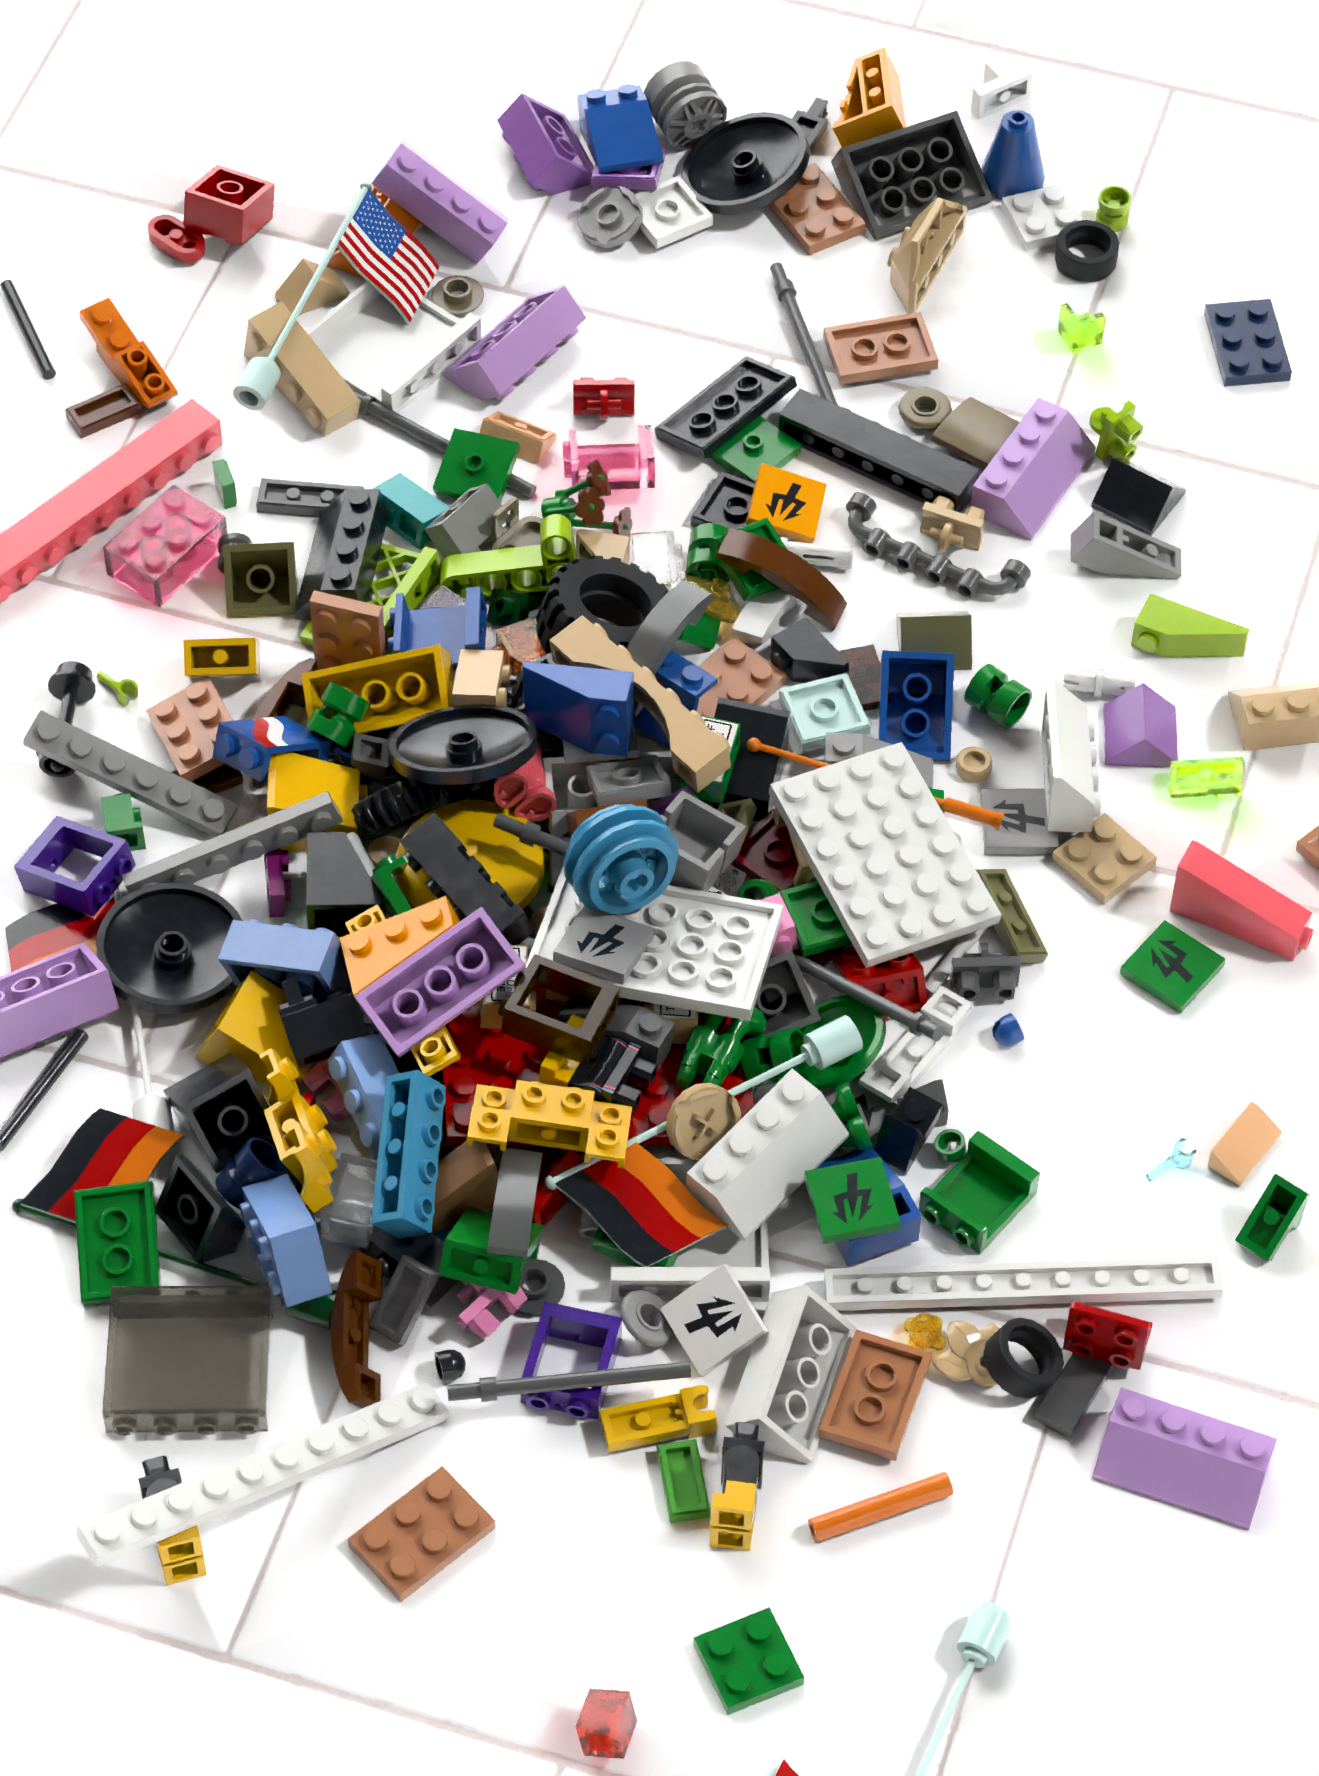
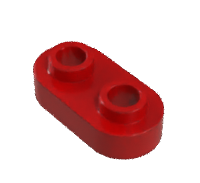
(175, 239)

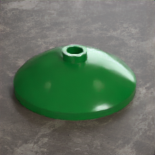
(872, 1032)

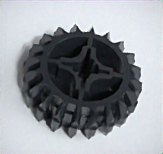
(397, 807)

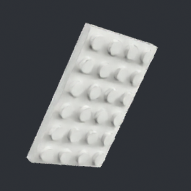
(884, 854)
(703, 953)

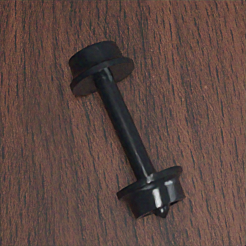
(71, 685)

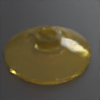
(723, 605)

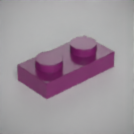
(277, 888)

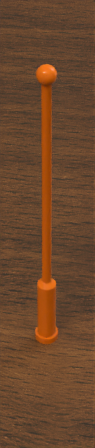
(948, 804)

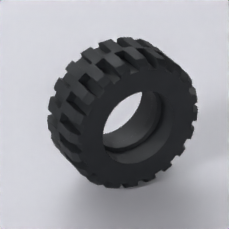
(598, 590)

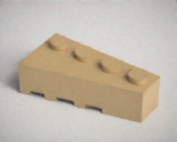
(306, 373)

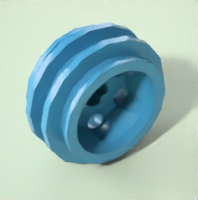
(621, 858)

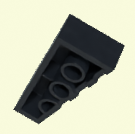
(462, 878)

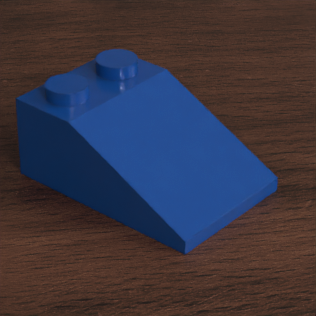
(619, 128)
(920, 701)
(582, 705)

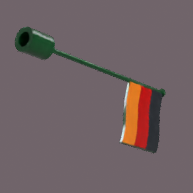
(123, 1151)

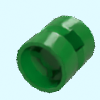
(700, 557)
(1001, 698)
(338, 714)
(768, 1052)

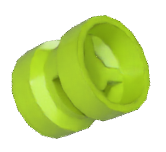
(1114, 207)

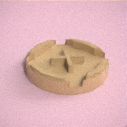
(701, 1119)

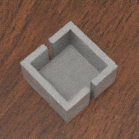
(705, 841)

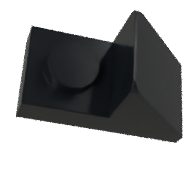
(907, 1130)

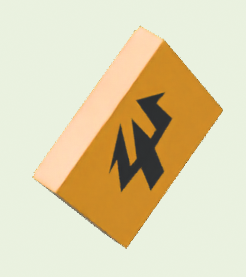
(788, 502)

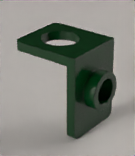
(510, 607)

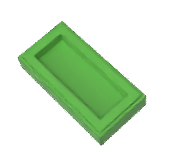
(683, 1481)

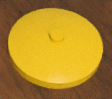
(506, 860)

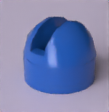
(1007, 1031)

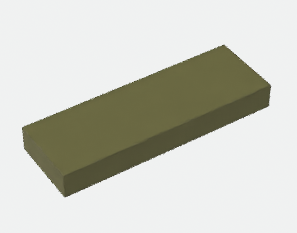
(1015, 925)

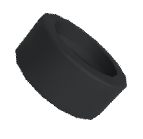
(1089, 233)
(1008, 1372)

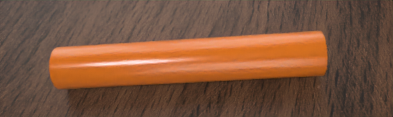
(880, 1507)

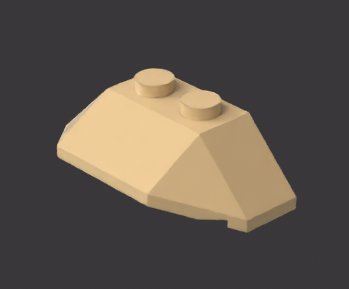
(925, 250)

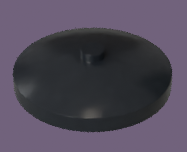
(746, 162)
(463, 744)
(166, 947)

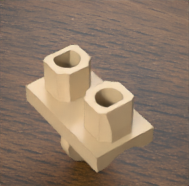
(952, 527)

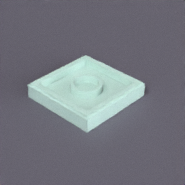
(822, 708)

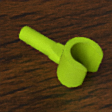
(120, 688)

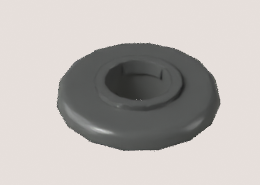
(552, 1290)

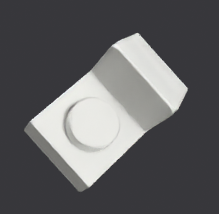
(1000, 89)

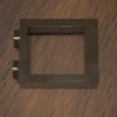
(550, 1033)

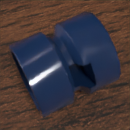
(252, 1164)

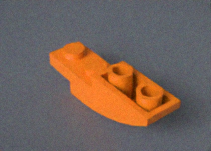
(125, 355)

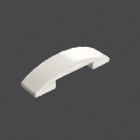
(914, 1054)

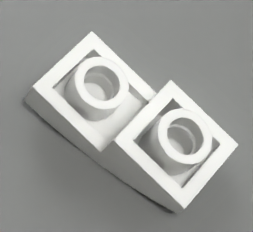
(761, 616)

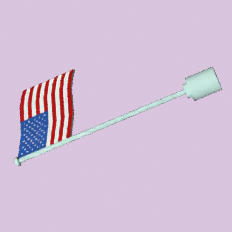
(381, 254)

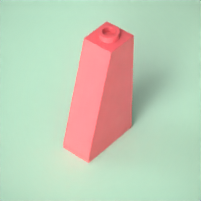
(1238, 904)

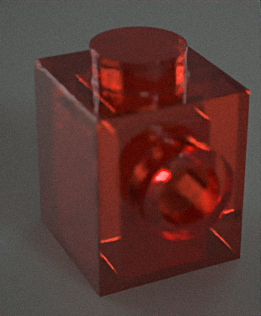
(606, 1723)

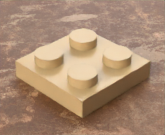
(1104, 859)

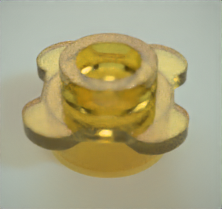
(925, 1323)

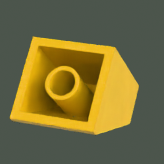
(300, 777)
(250, 1027)

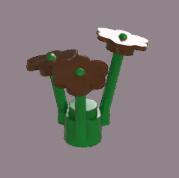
(589, 504)

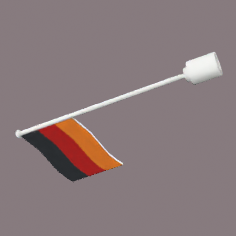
(59, 929)

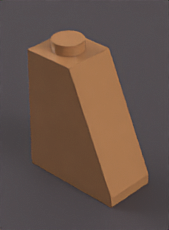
(464, 1180)

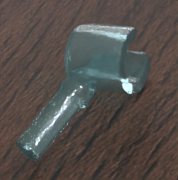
(1177, 1159)

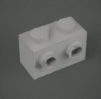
(465, 522)

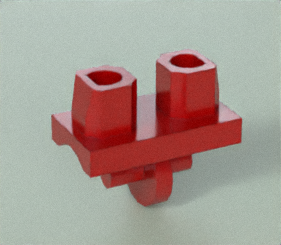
(603, 397)

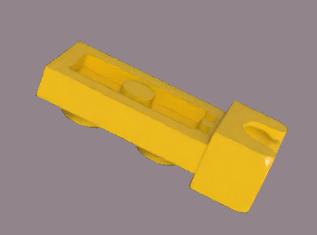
(658, 1419)

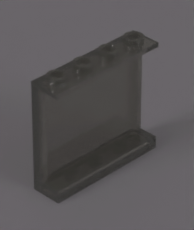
(188, 1359)

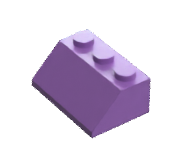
(545, 146)

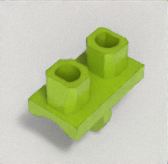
(1116, 431)

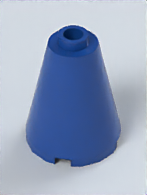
(1014, 157)

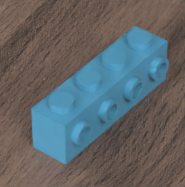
(408, 1154)

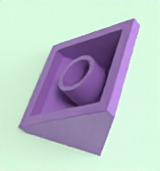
(1140, 729)

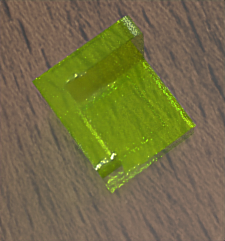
(1082, 330)

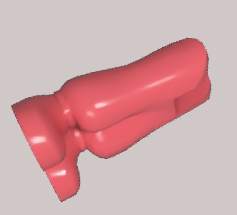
(526, 790)

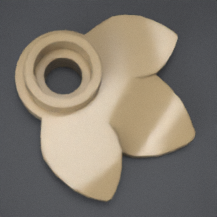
(965, 1354)

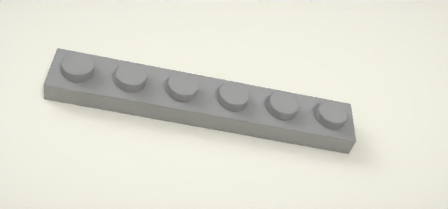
(130, 774)
(240, 844)

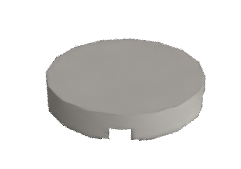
(610, 217)

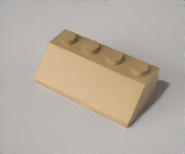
(1276, 715)

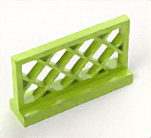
(413, 583)

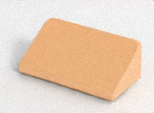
(532, 439)
(1244, 1144)

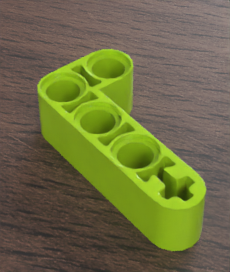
(516, 568)

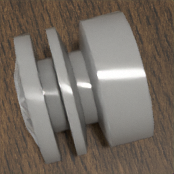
(684, 103)

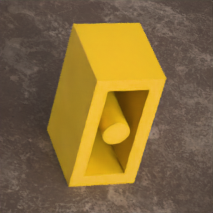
(221, 657)

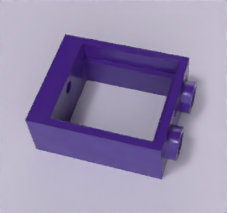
(54, 845)
(579, 1327)

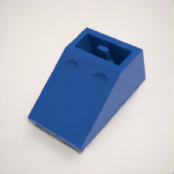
(866, 1247)

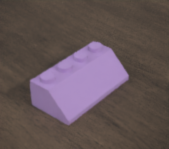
(440, 201)
(517, 344)
(1033, 469)
(439, 982)
(53, 998)
(1184, 1458)

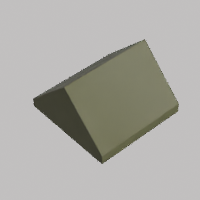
(260, 578)
(937, 634)

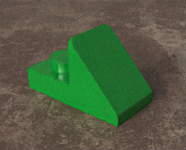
(1273, 1217)

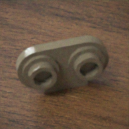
(515, 532)

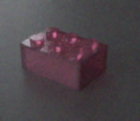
(165, 545)

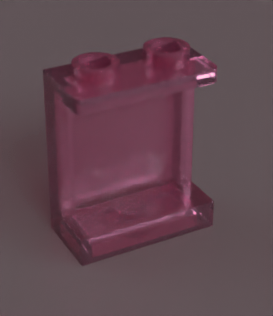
(625, 464)

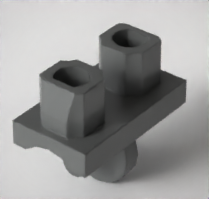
(985, 971)

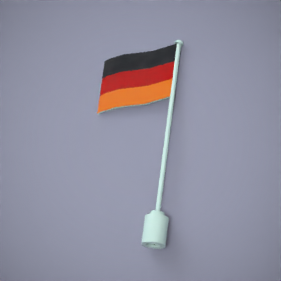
(645, 1203)

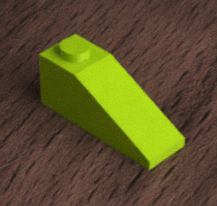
(1184, 632)

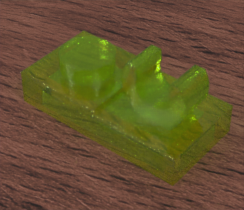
(1207, 777)

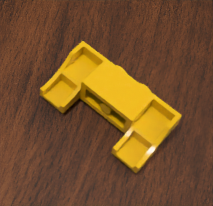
(550, 1118)
(299, 1132)

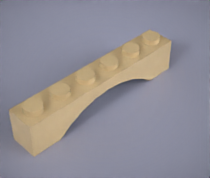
(695, 750)

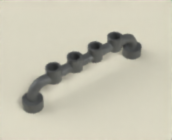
(861, 508)

